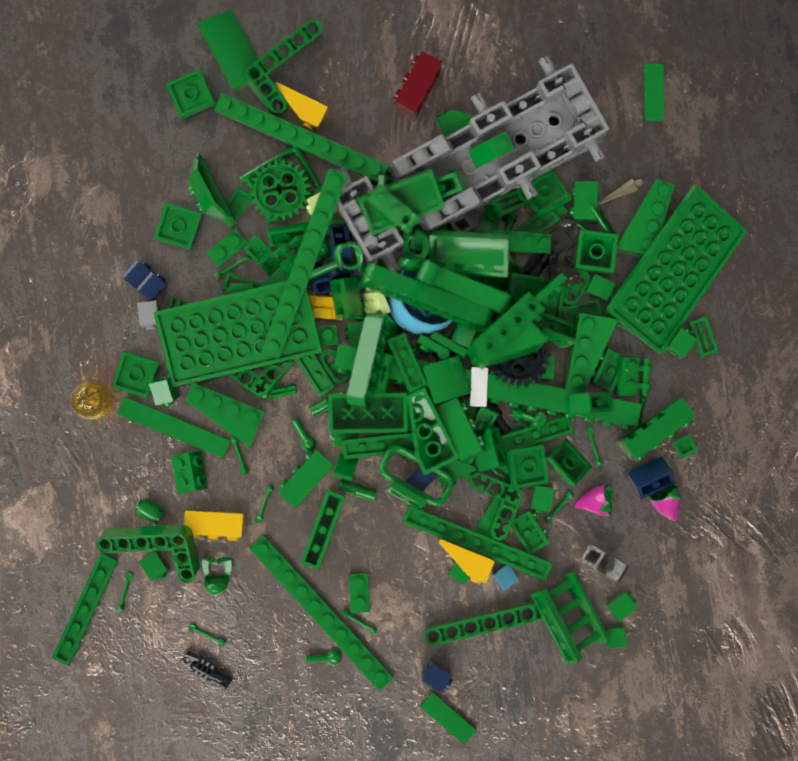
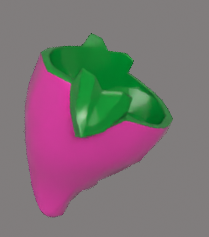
(597, 500)
(667, 502)

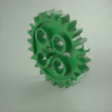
(278, 173)

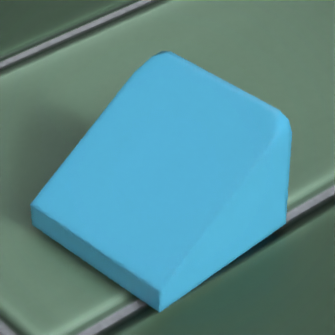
(505, 577)

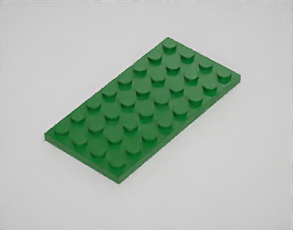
(676, 269)
(229, 333)

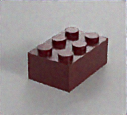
(417, 85)

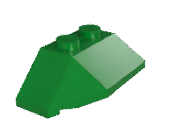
(207, 192)

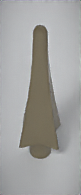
(627, 188)

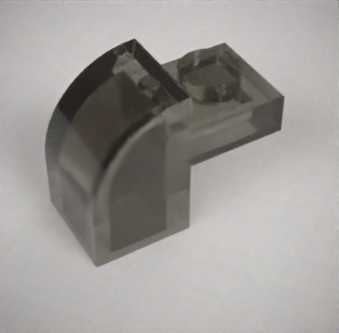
(604, 563)

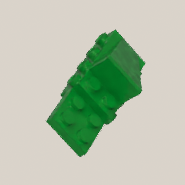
(516, 330)

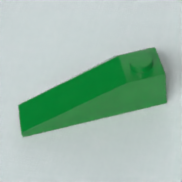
(429, 434)

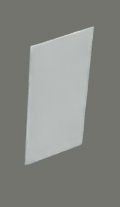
(479, 381)

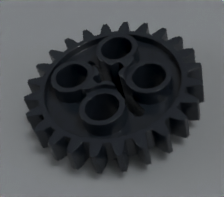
(531, 369)

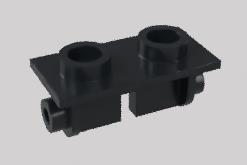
(536, 264)

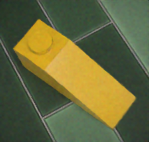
(306, 109)
(472, 563)

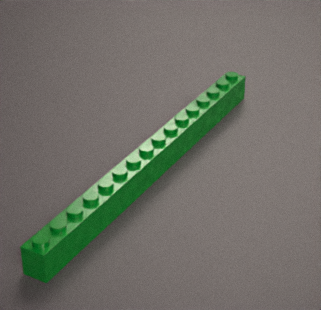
(535, 396)

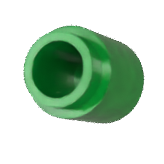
(149, 511)

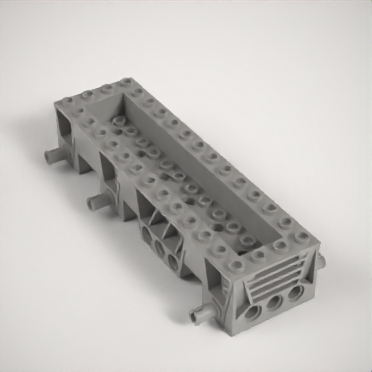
(545, 148)

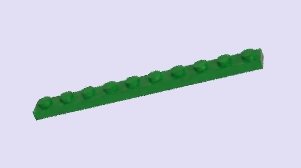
(300, 138)
(304, 263)
(321, 613)

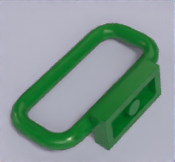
(408, 492)

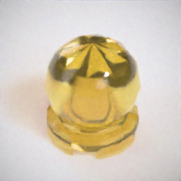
(91, 400)

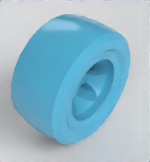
(413, 318)

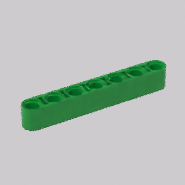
(427, 297)
(479, 620)

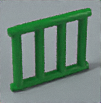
(282, 155)

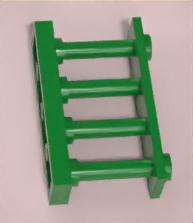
(556, 625)

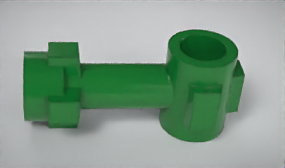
(537, 422)

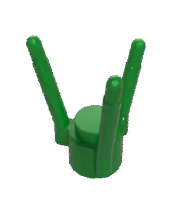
(607, 229)

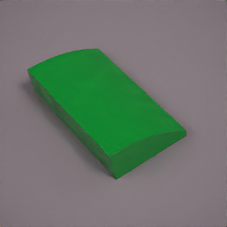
(229, 47)
(416, 192)
(471, 252)

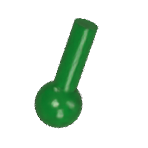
(308, 443)
(333, 657)

